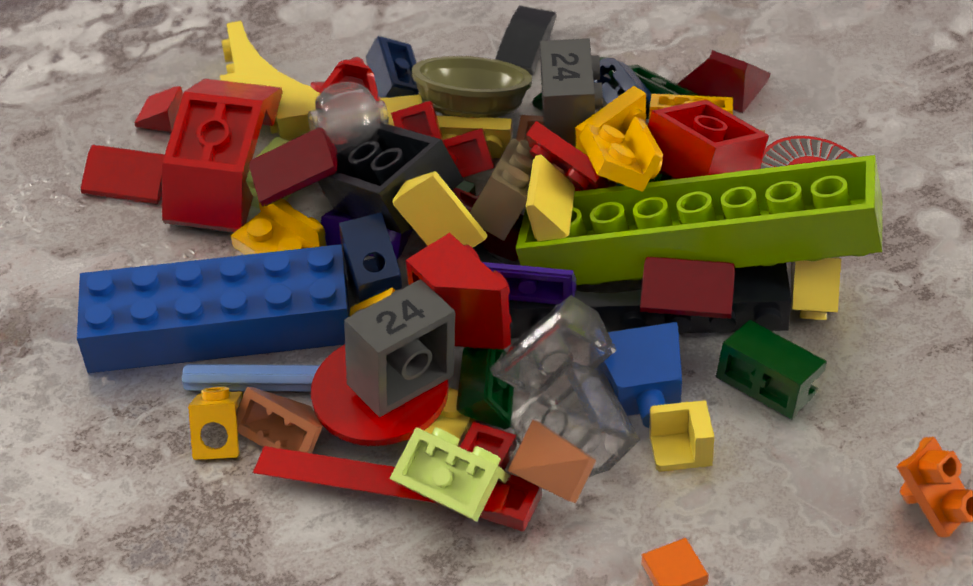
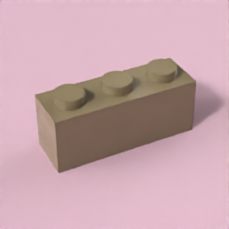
(505, 190)

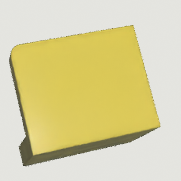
(681, 436)

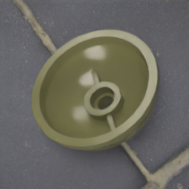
(471, 85)

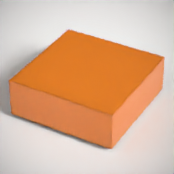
(674, 565)

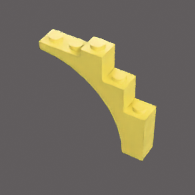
(296, 97)

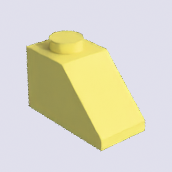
(815, 287)

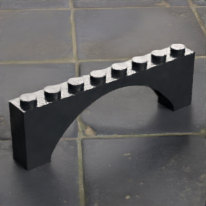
(758, 296)

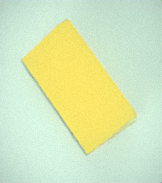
(549, 201)
(436, 211)

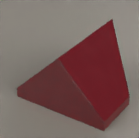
(727, 78)

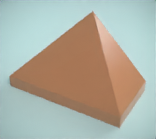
(277, 421)
(552, 462)

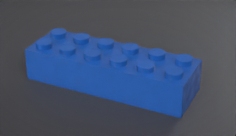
(212, 308)

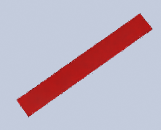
(349, 475)

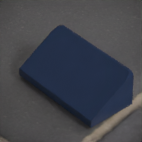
(392, 67)

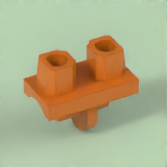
(935, 485)

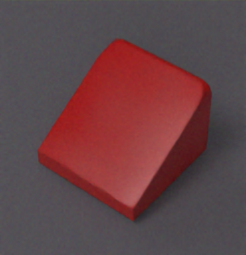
(160, 110)

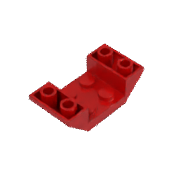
(212, 153)

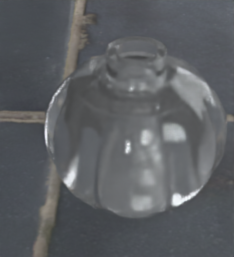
(348, 115)

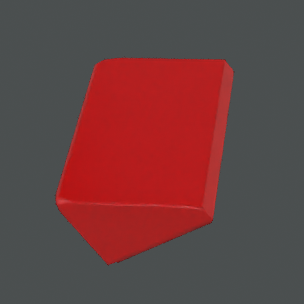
(123, 174)

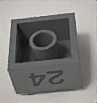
(569, 85)
(399, 347)

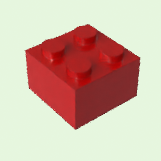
(705, 140)

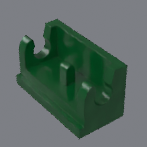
(769, 368)

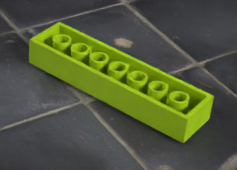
(723, 217)

